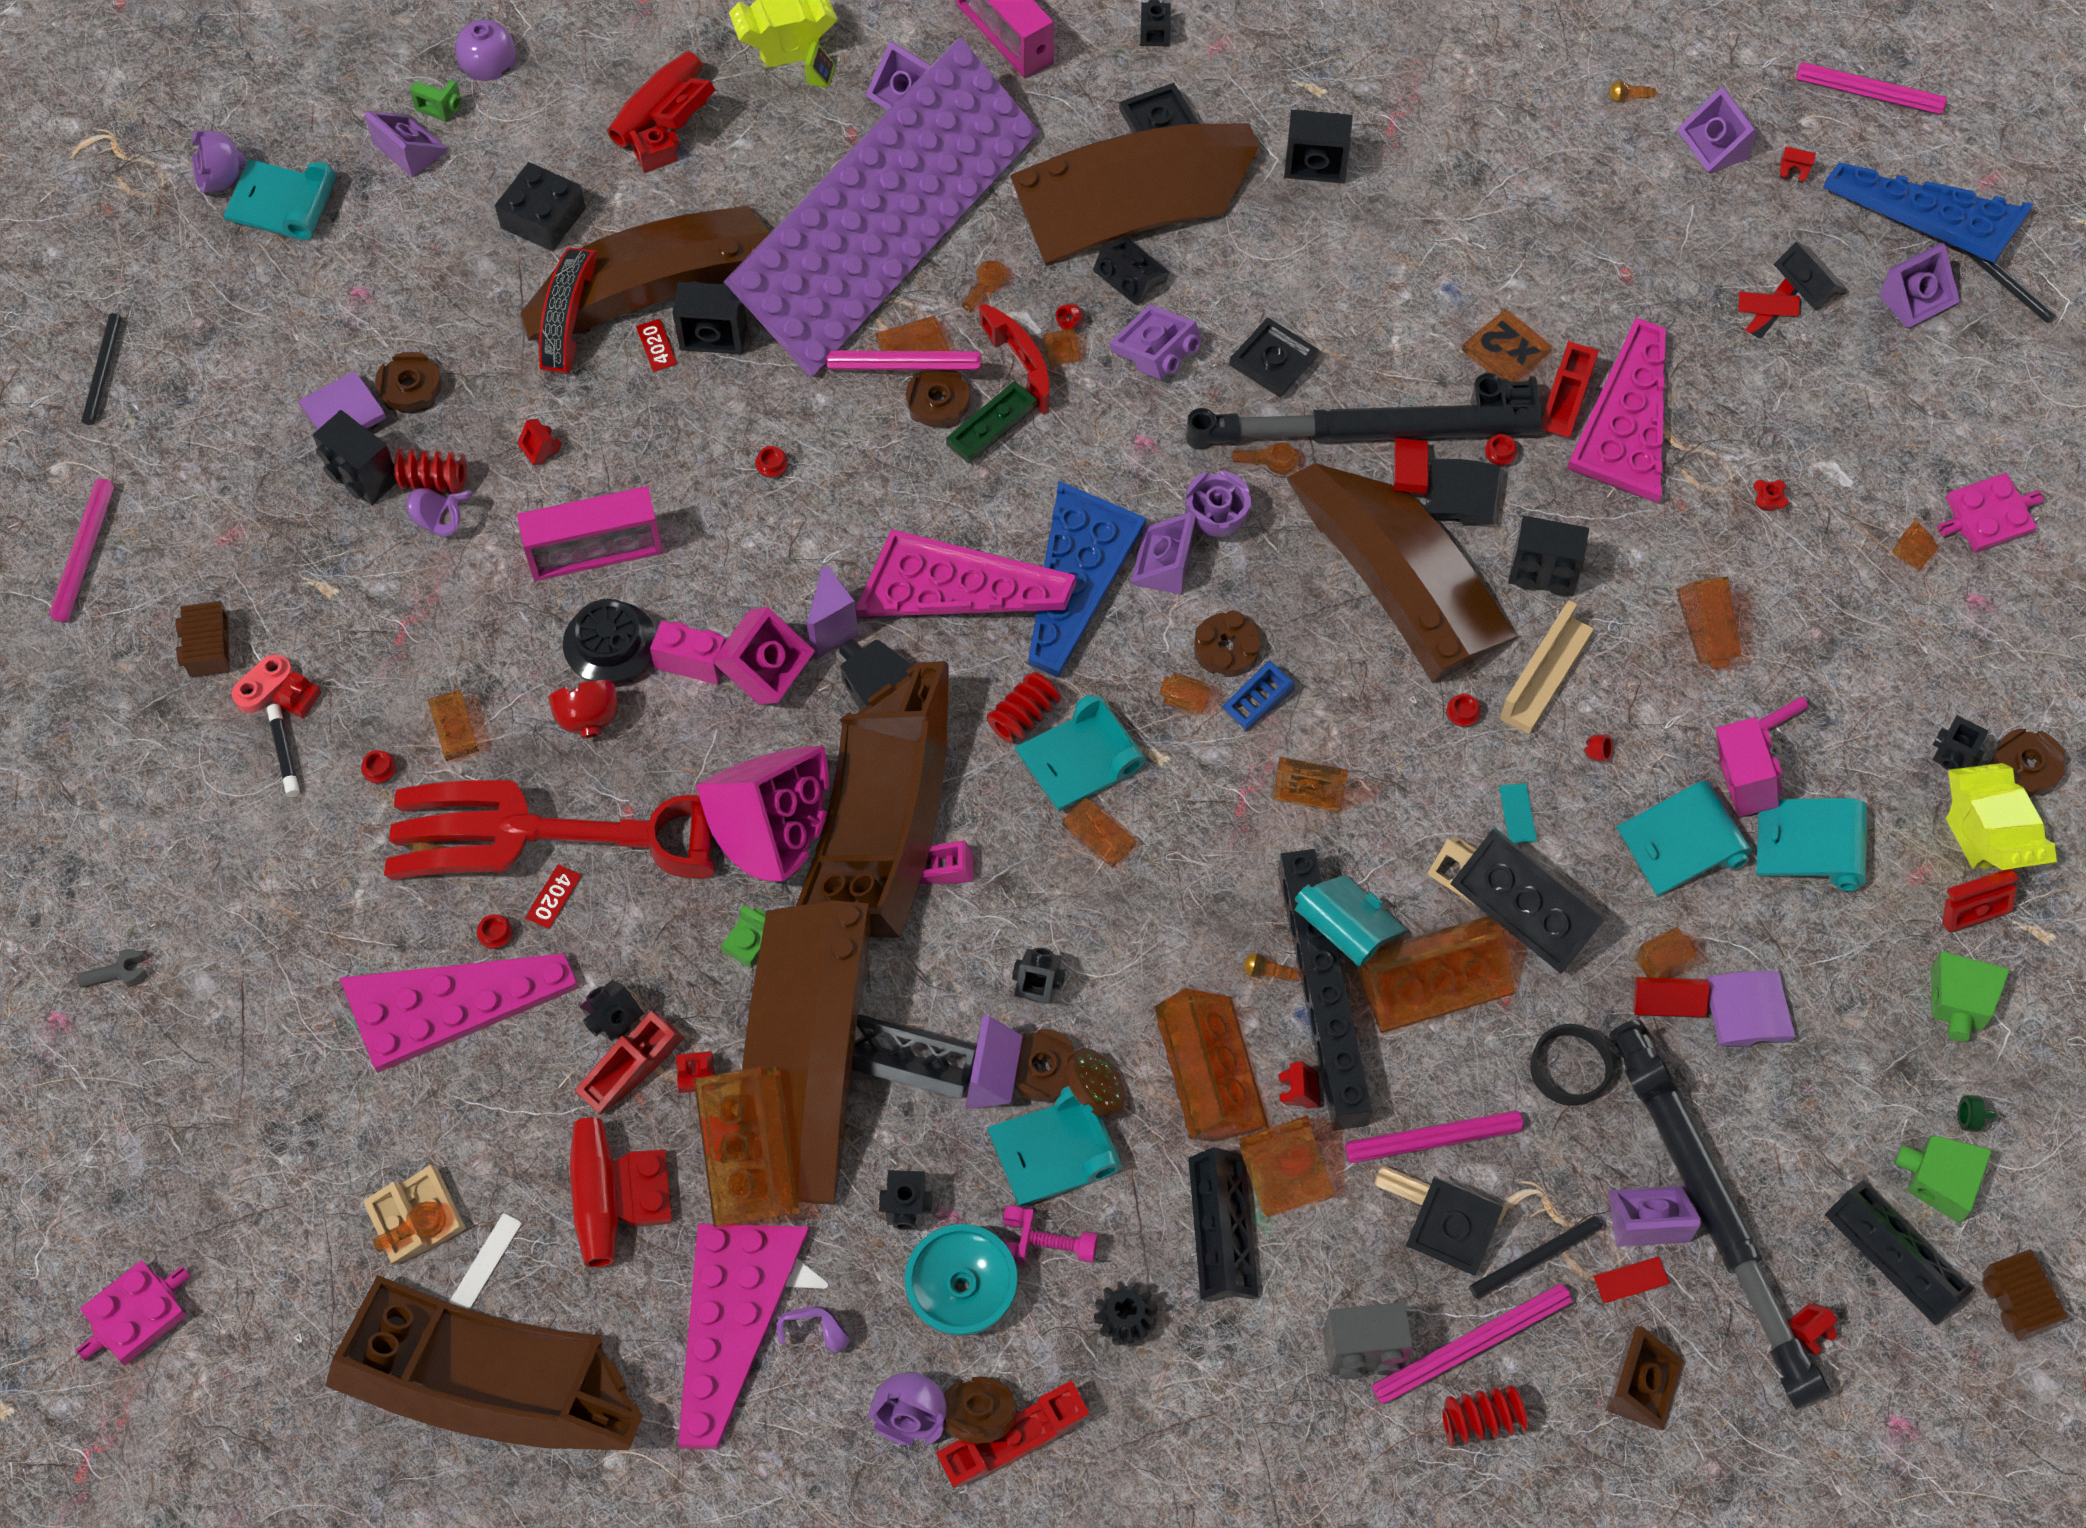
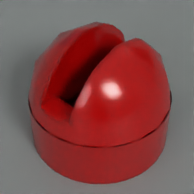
(1062, 316)
(1599, 747)

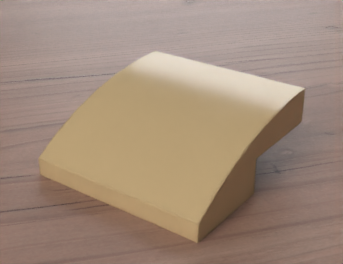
(392, 1204)

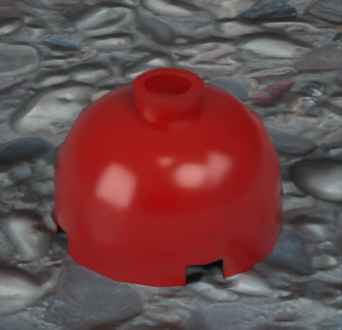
(585, 708)

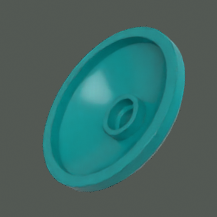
(956, 1256)

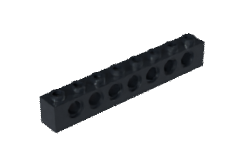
(1325, 1000)

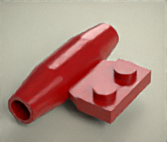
(663, 99)
(611, 1190)

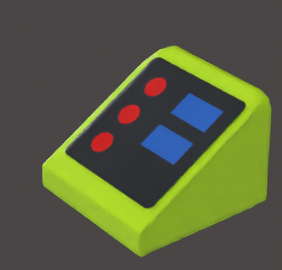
(818, 66)

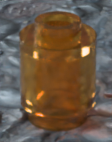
(1184, 693)

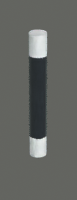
(283, 750)

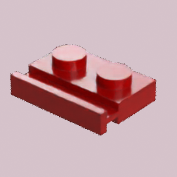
(1980, 900)

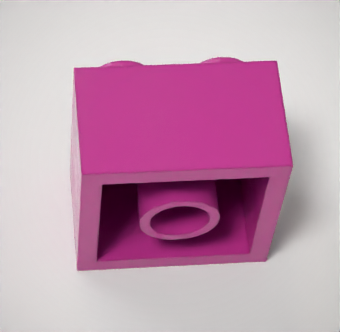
(763, 656)
(1749, 766)

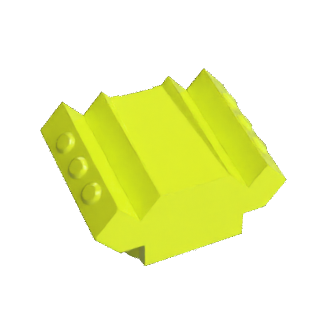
(782, 27)
(1996, 819)

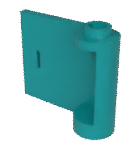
(282, 198)
(1083, 753)
(1687, 835)
(1815, 840)
(1348, 917)
(1059, 1148)

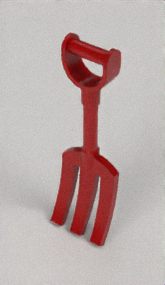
(514, 826)

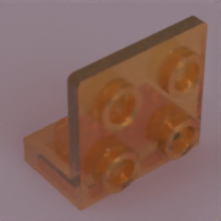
(1285, 1166)

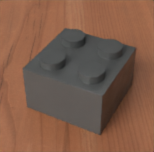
(1367, 1340)

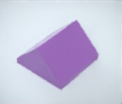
(895, 75)
(1719, 132)
(404, 140)
(1920, 286)
(1165, 554)
(831, 615)
(994, 1065)
(1652, 1216)

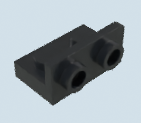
(1129, 269)

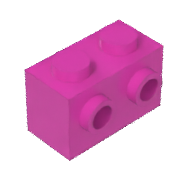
(687, 651)

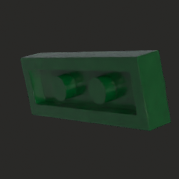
(991, 422)

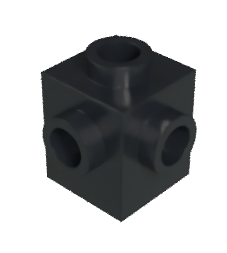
(1960, 744)
(1038, 975)
(610, 1010)
(905, 1199)

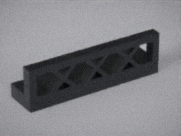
(907, 1067)
(1216, 1222)
(1898, 1252)

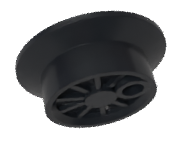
(608, 641)

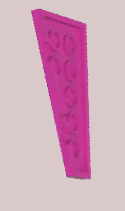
(1626, 425)
(941, 578)
(429, 1007)
(733, 1302)

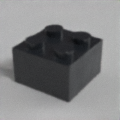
(1318, 146)
(540, 206)
(709, 318)
(355, 457)
(1548, 555)

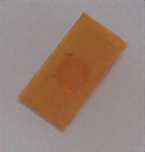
(453, 725)
(1098, 832)

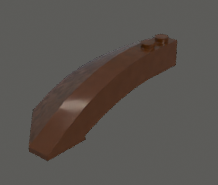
(1133, 185)
(649, 261)
(1406, 566)
(884, 800)
(806, 1026)
(482, 1373)

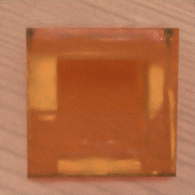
(1061, 346)
(1915, 546)

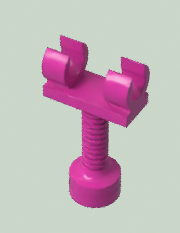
(1014, 1216)

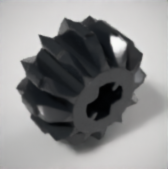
(1135, 1323)

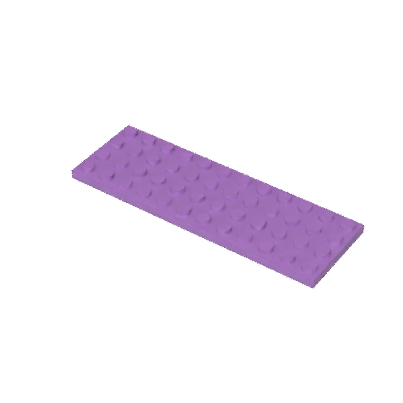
(882, 207)

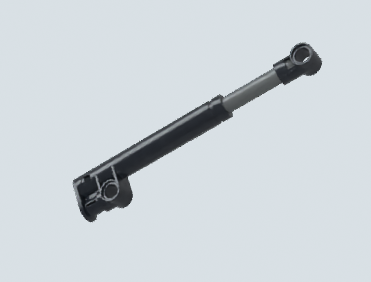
(1506, 410)
(1715, 1205)

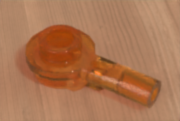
(990, 277)
(1278, 457)
(424, 1220)

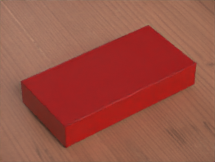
(1410, 466)
(1670, 997)

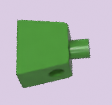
(1965, 993)
(1945, 1174)

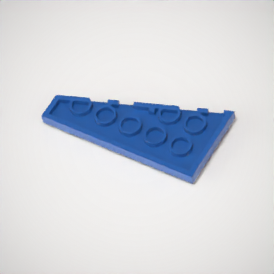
(1934, 209)
(1092, 543)

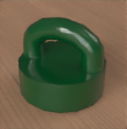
(1973, 1114)

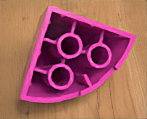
(768, 810)

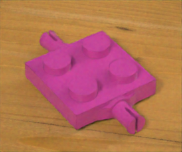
(1990, 512)
(133, 1312)

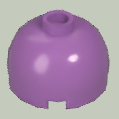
(485, 50)
(215, 161)
(1219, 503)
(909, 1408)

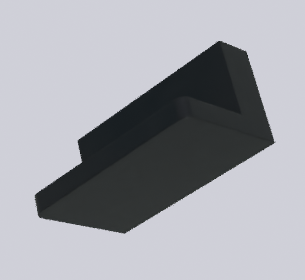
(1809, 275)

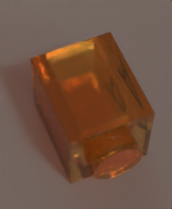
(1667, 955)

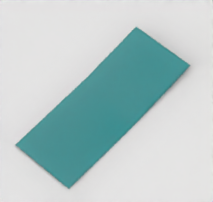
(1517, 813)

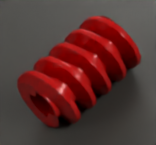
(430, 473)
(1022, 706)
(1483, 1413)

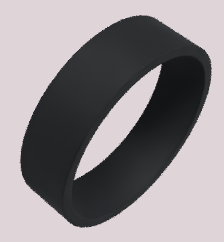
(1586, 1034)

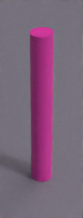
(1783, 713)

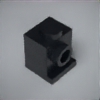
(1155, 16)

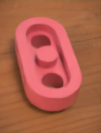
(263, 683)

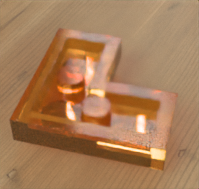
(914, 336)

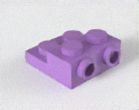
(1157, 341)

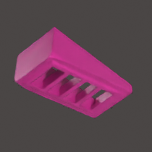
(951, 873)

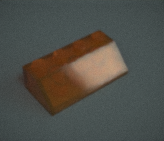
(1437, 973)
(1210, 1066)
(746, 1146)

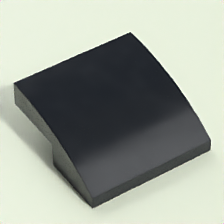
(1463, 491)

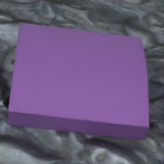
(344, 394)
(1749, 1008)

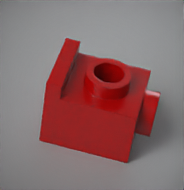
(654, 147)

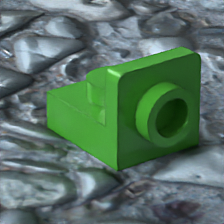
(436, 102)
(745, 938)

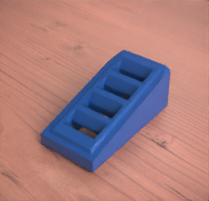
(1268, 671)

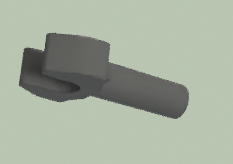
(118, 970)

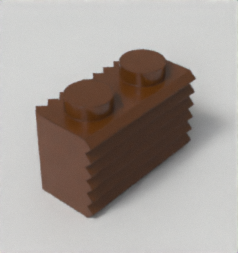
(204, 639)
(2023, 1295)

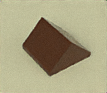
(1645, 1380)

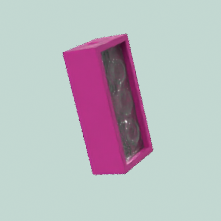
(1016, 29)
(589, 533)

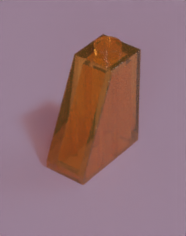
(1710, 620)

